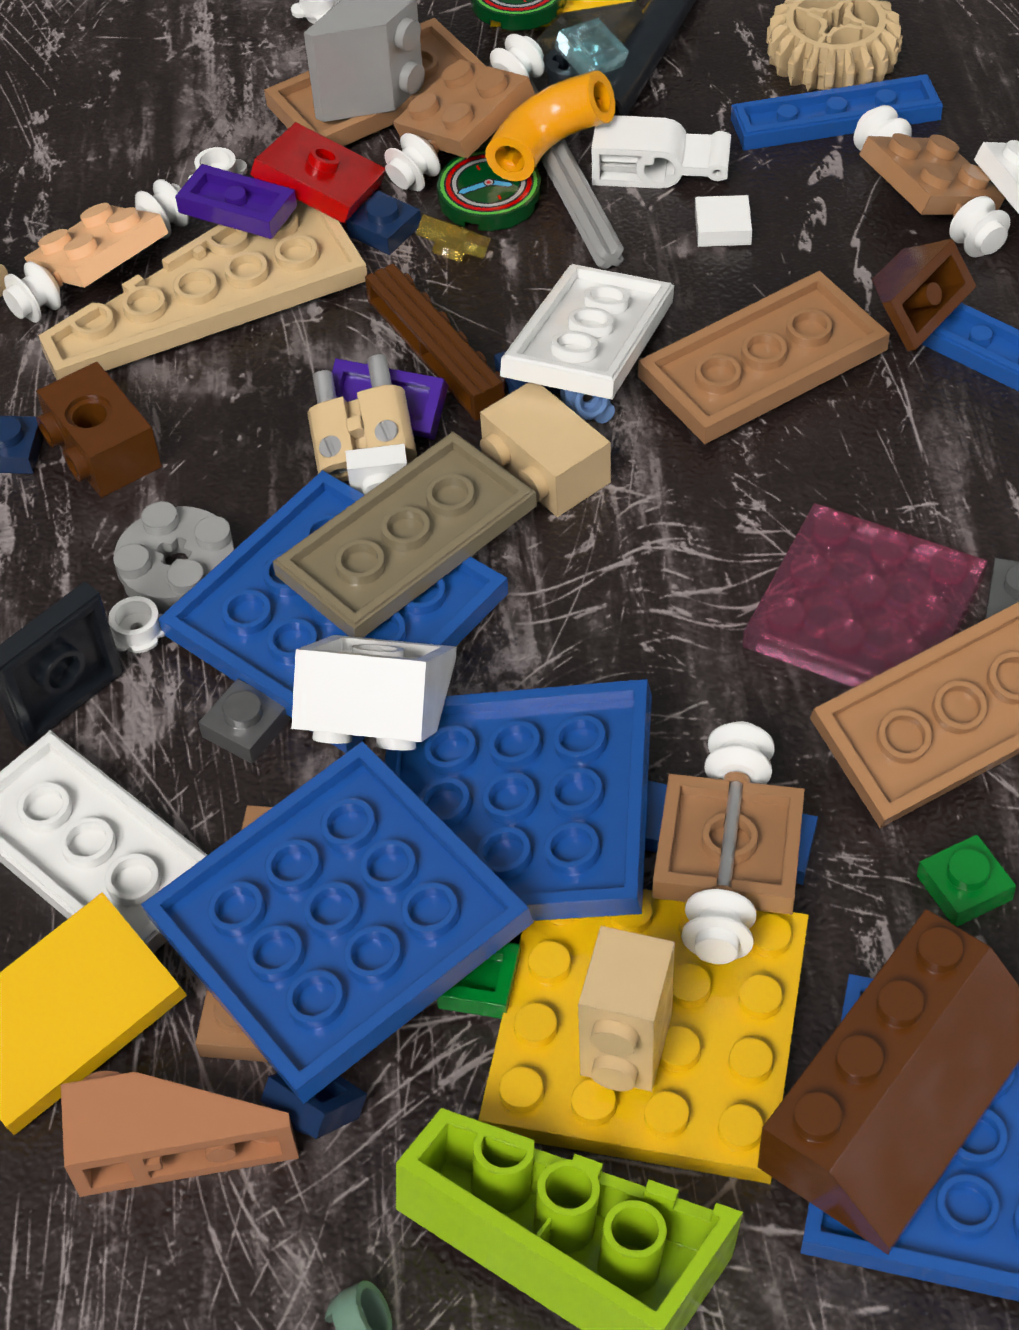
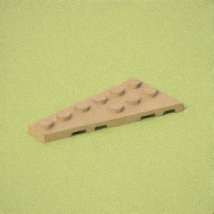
(208, 288)

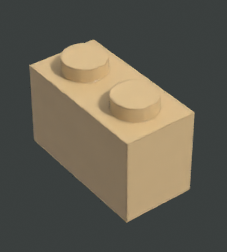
(546, 447)
(625, 1009)

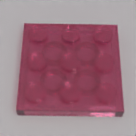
(861, 598)

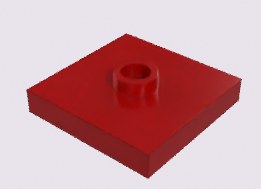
(319, 171)

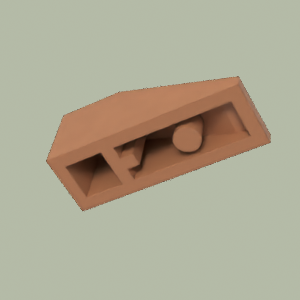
(155, 1131)

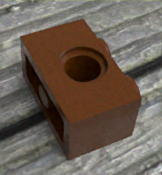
(97, 430)

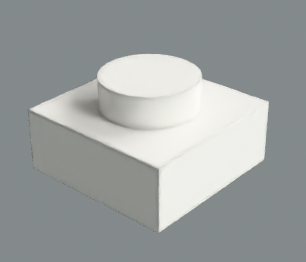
(374, 465)

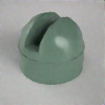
(359, 1309)

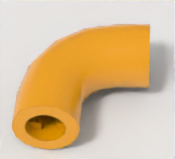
(546, 120)

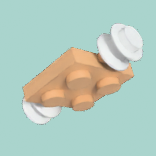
(91, 248)

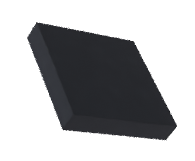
(56, 663)

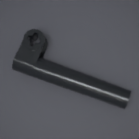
(645, 46)

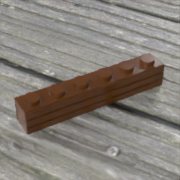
(434, 339)

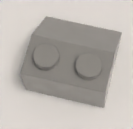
(364, 58)

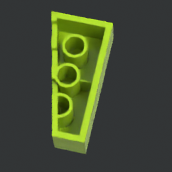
(563, 1228)

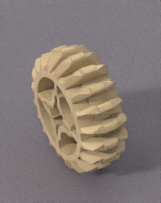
(833, 42)

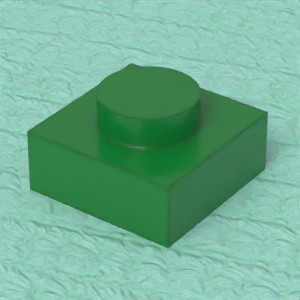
(966, 880)
(487, 987)

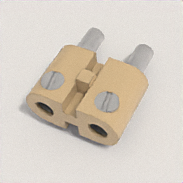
(371, 421)

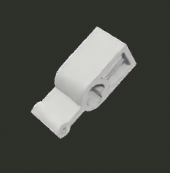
(655, 153)

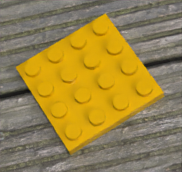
(718, 1063)

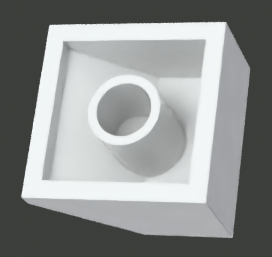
(371, 690)

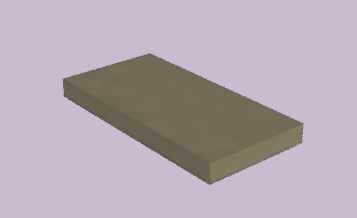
(404, 535)

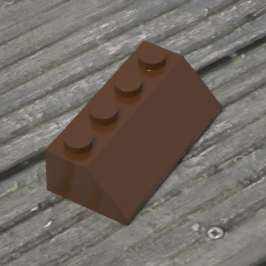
(899, 1083)

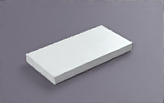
(588, 331)
(84, 835)

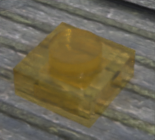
(452, 240)

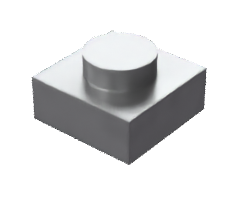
(244, 721)

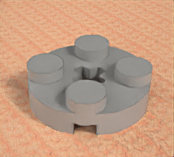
(164, 532)

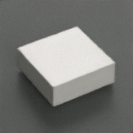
(723, 221)

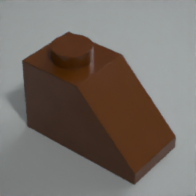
(923, 288)

